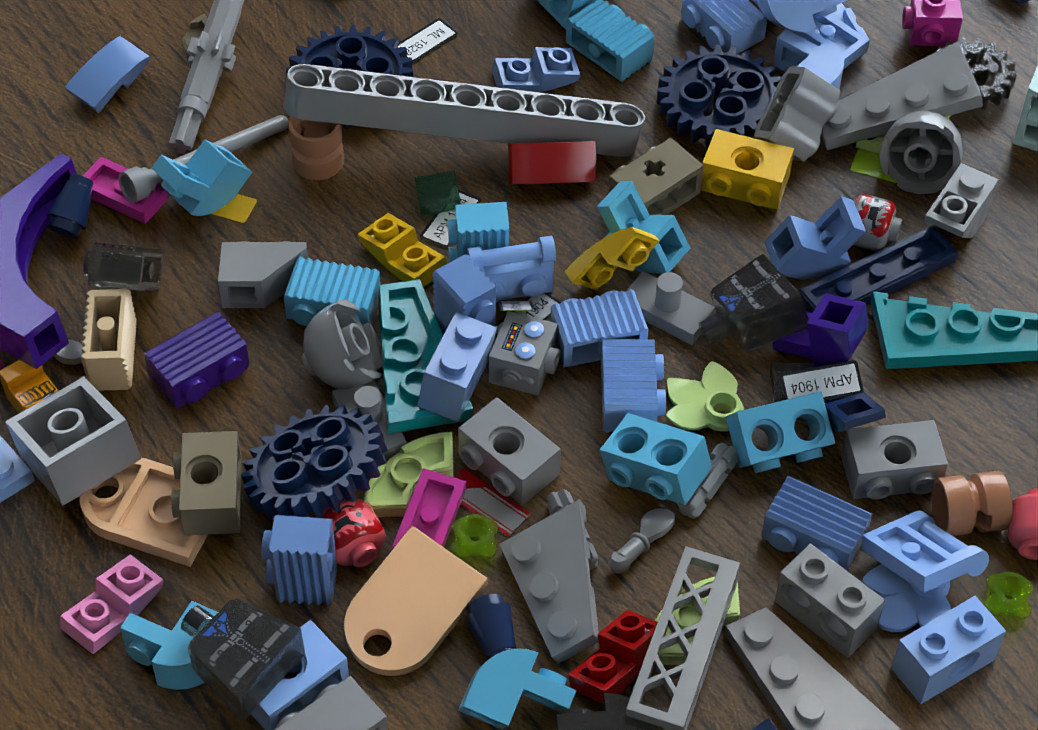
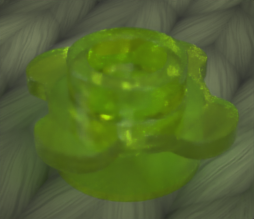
(474, 526)
(1013, 585)

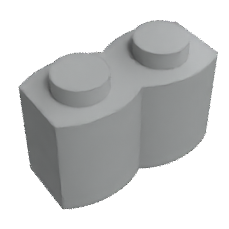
(798, 112)

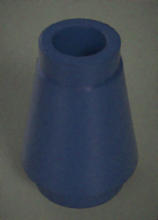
(71, 208)
(491, 624)

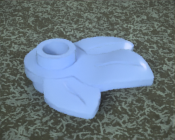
(904, 602)

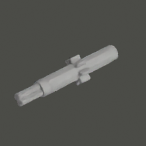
(207, 59)

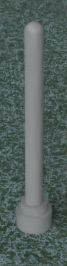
(139, 182)

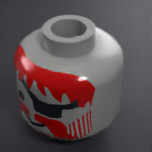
(878, 220)

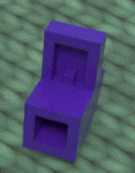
(831, 333)

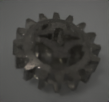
(990, 69)

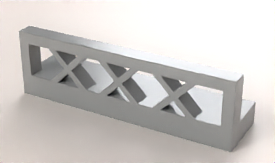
(697, 655)

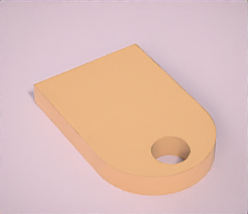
(142, 513)
(412, 602)

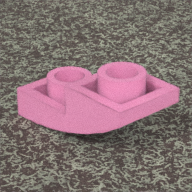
(118, 592)

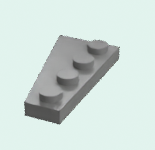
(933, 84)
(798, 680)

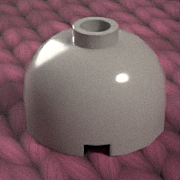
(921, 152)
(341, 348)

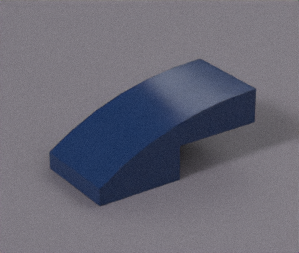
(853, 411)

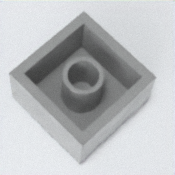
(73, 440)

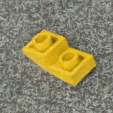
(621, 249)
(399, 250)

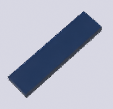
(884, 270)

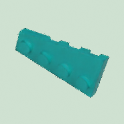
(934, 335)
(407, 344)

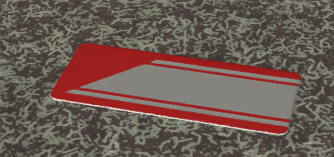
(486, 501)

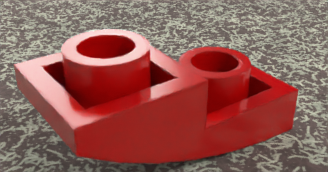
(552, 162)
(619, 657)

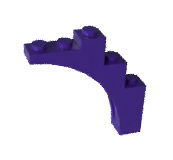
(28, 324)

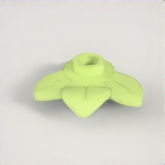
(700, 401)

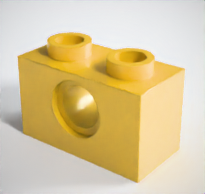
(746, 169)

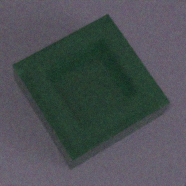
(437, 192)

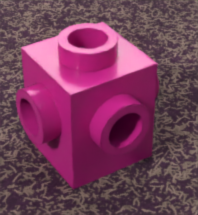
(932, 21)

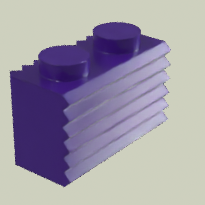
(197, 360)

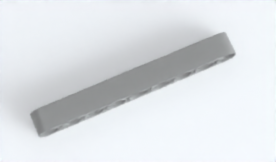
(458, 109)

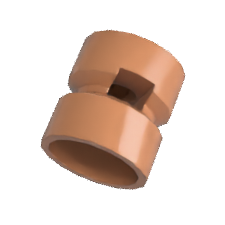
(316, 148)
(977, 503)

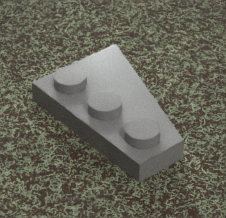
(555, 580)

